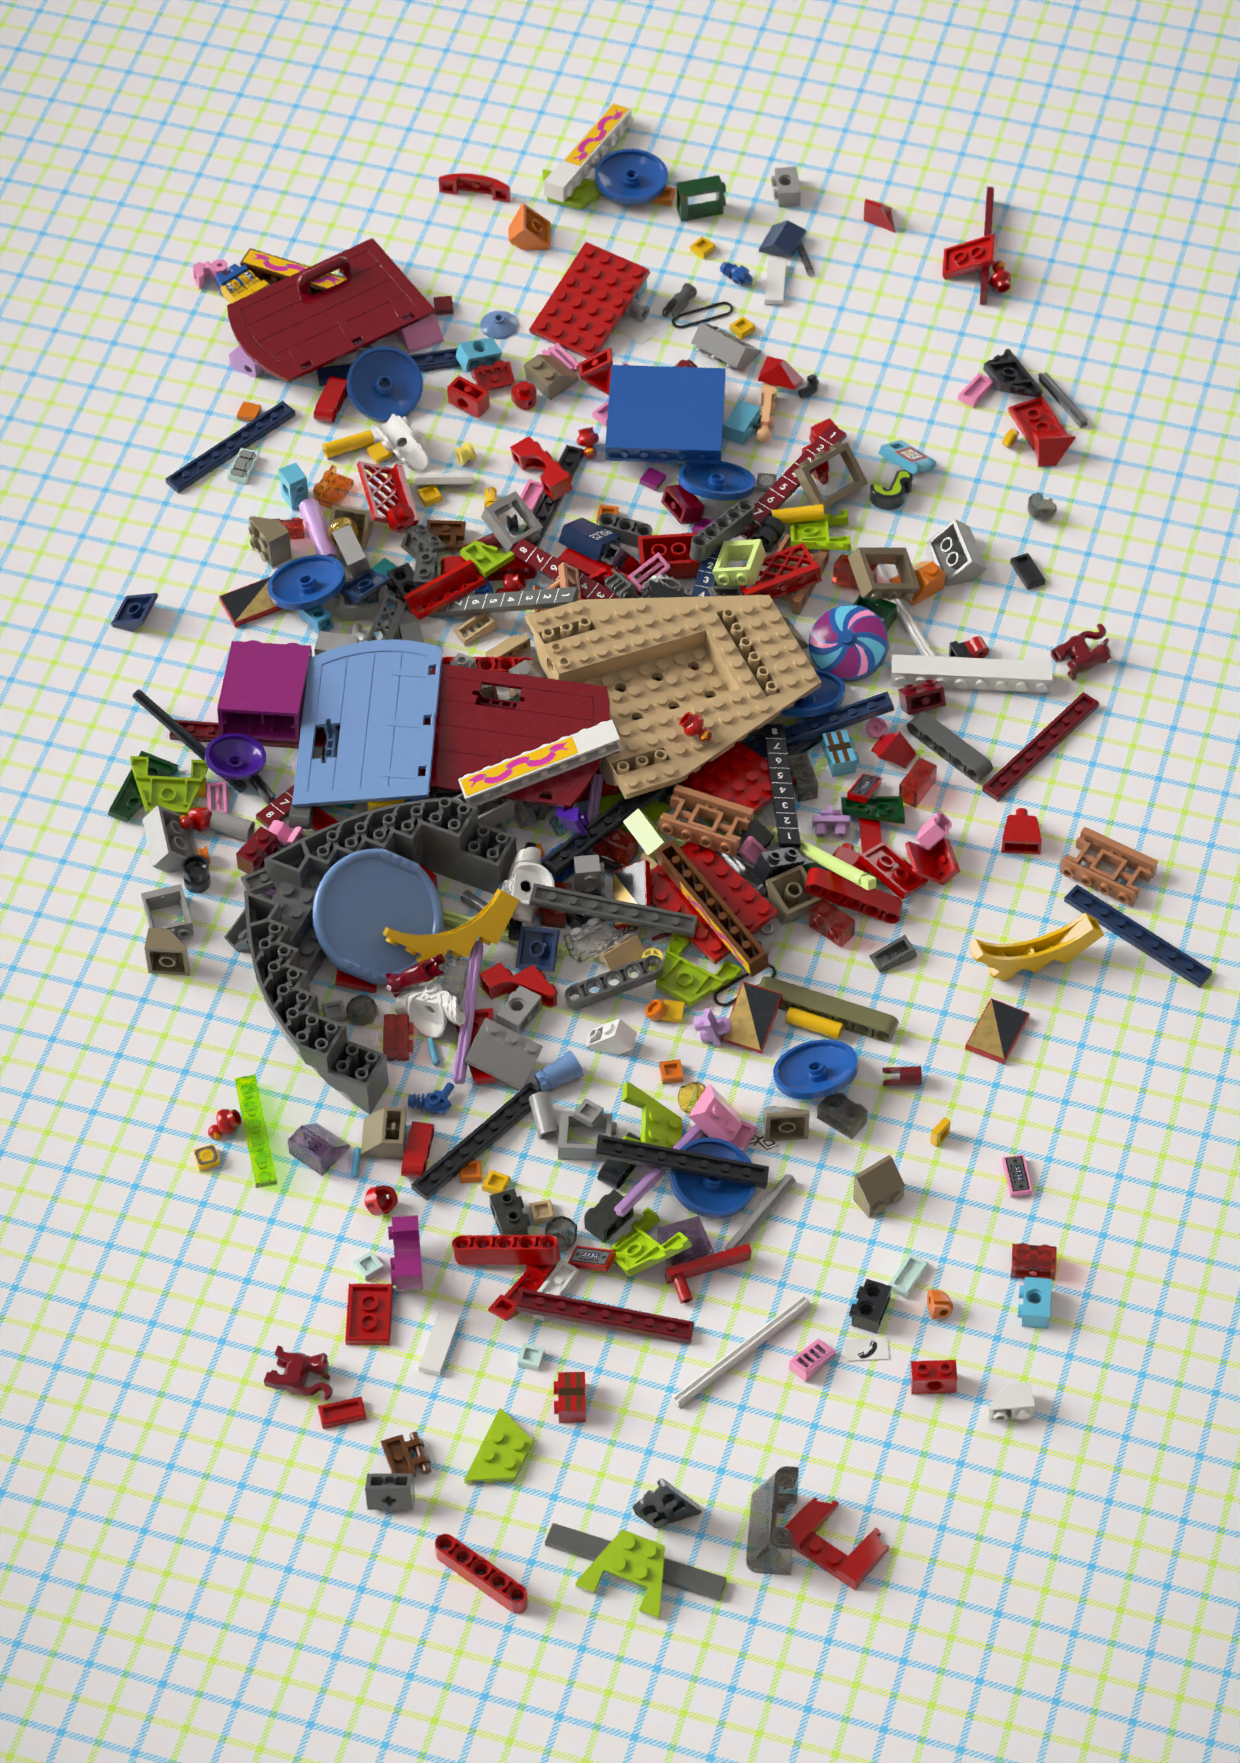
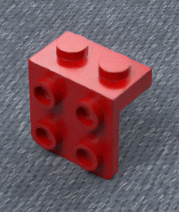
(935, 864)

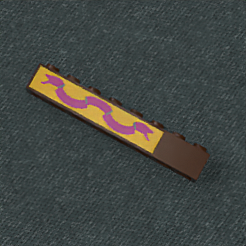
(275, 268)
(712, 908)

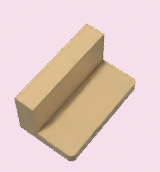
(511, 647)
(622, 953)

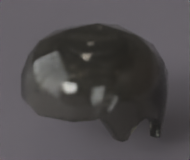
(1040, 508)
(362, 1010)
(564, 1230)

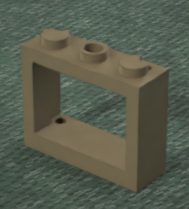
(809, 486)
(868, 588)

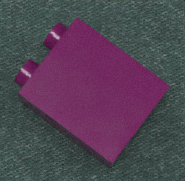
(264, 690)

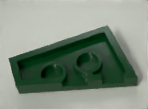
(877, 808)

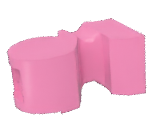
(208, 270)
(285, 834)

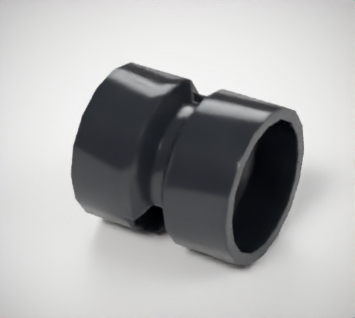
(769, 532)
(196, 873)

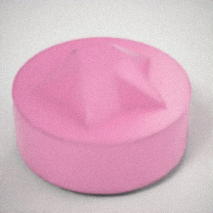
(876, 727)

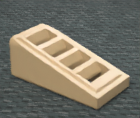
(478, 619)

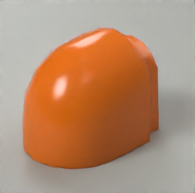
(939, 1304)

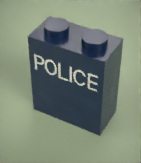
(588, 538)

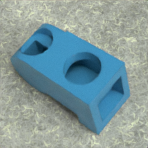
(318, 618)

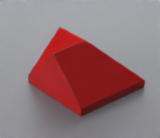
(779, 373)

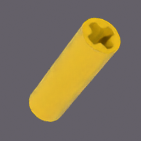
(348, 444)
(800, 514)
(814, 1023)

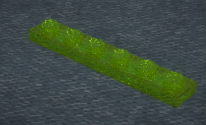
(255, 1131)

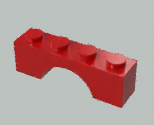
(530, 455)

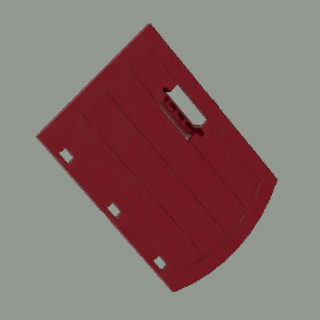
(291, 327)
(486, 731)

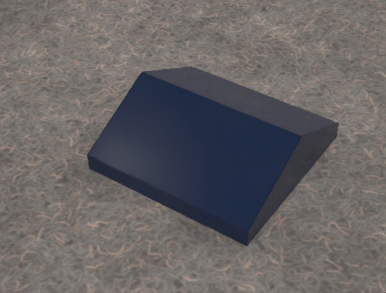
(783, 239)
(364, 585)
(134, 611)
(537, 948)

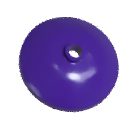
(235, 756)

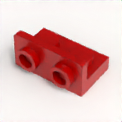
(493, 376)

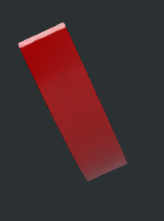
(475, 183)
(532, 1280)

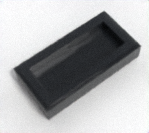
(1027, 571)

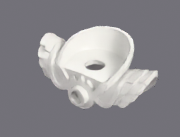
(411, 454)
(526, 868)
(429, 1009)

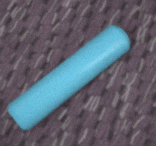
(433, 1052)
(356, 1162)

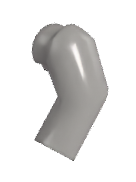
(357, 631)

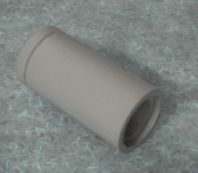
(232, 825)
(544, 1115)

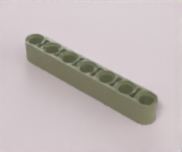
(853, 1016)

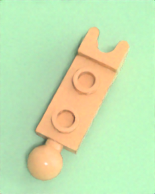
(768, 401)

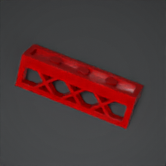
(442, 589)

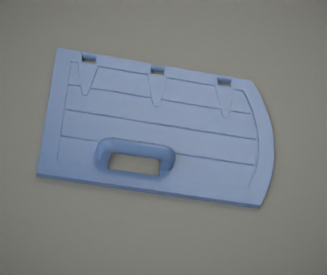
(381, 702)

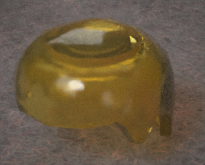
(341, 522)
(689, 1096)

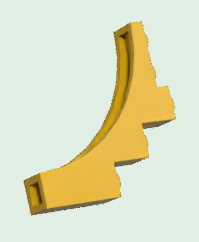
(487, 924)
(1034, 954)

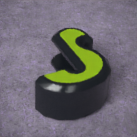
(895, 496)

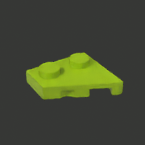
(486, 558)

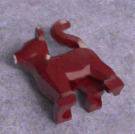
(1081, 654)
(415, 975)
(296, 1371)

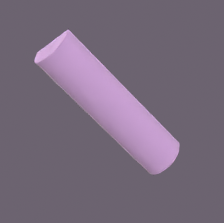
(317, 528)

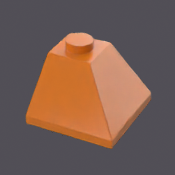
(529, 230)
(930, 579)

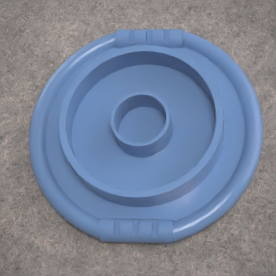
(364, 897)

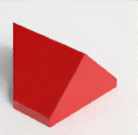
(878, 215)
(597, 370)
(1050, 446)
(895, 749)

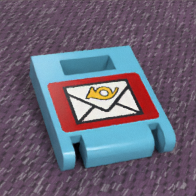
(907, 457)

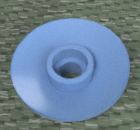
(499, 324)

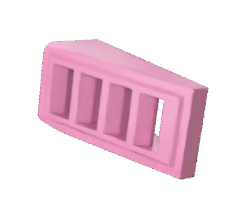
(806, 1373)

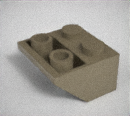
(270, 540)
(385, 1133)

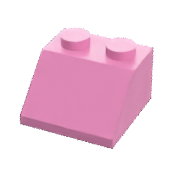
(421, 334)
(715, 1116)

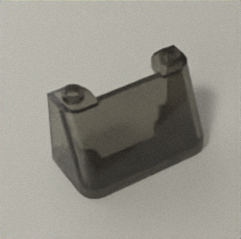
(767, 1545)

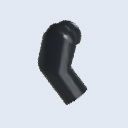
(811, 388)

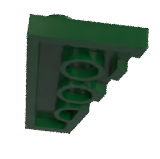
(128, 799)

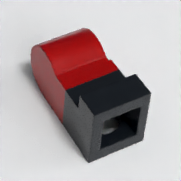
(620, 558)
(972, 648)

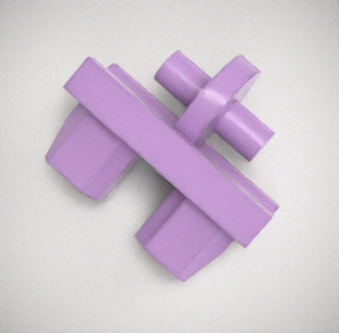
(830, 819)
(711, 1028)

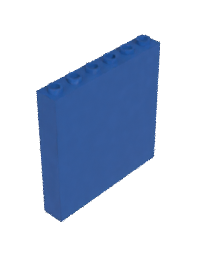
(665, 414)

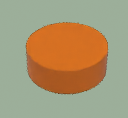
(655, 1010)

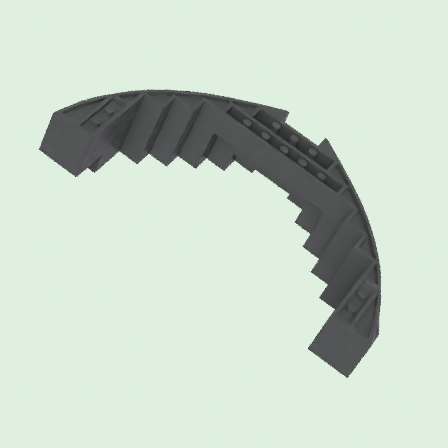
(282, 936)

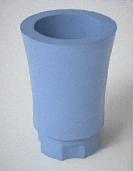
(559, 1072)

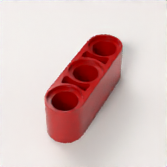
(331, 400)
(417, 1149)

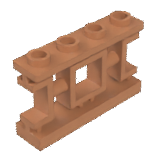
(710, 808)
(1114, 854)

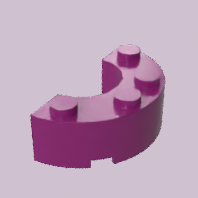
(406, 1263)

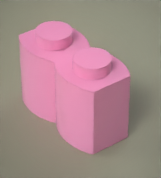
(933, 830)

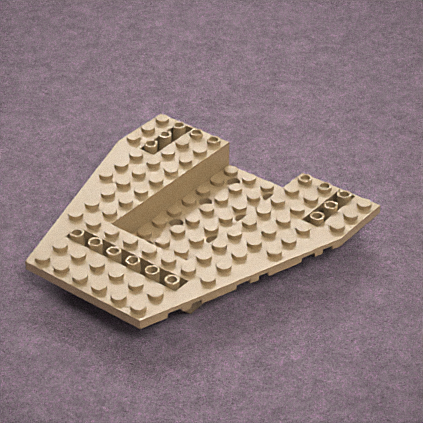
(741, 657)

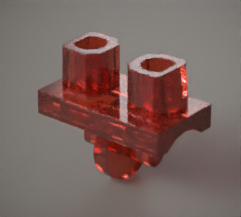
(295, 527)

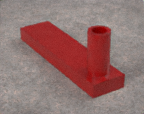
(679, 1273)

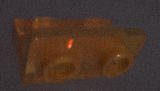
(332, 488)

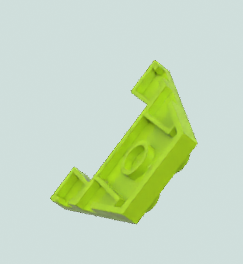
(816, 533)
(168, 792)
(688, 981)
(658, 1123)
(640, 1251)
(633, 1560)

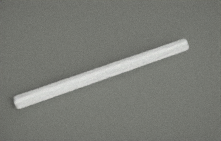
(906, 619)
(741, 1351)

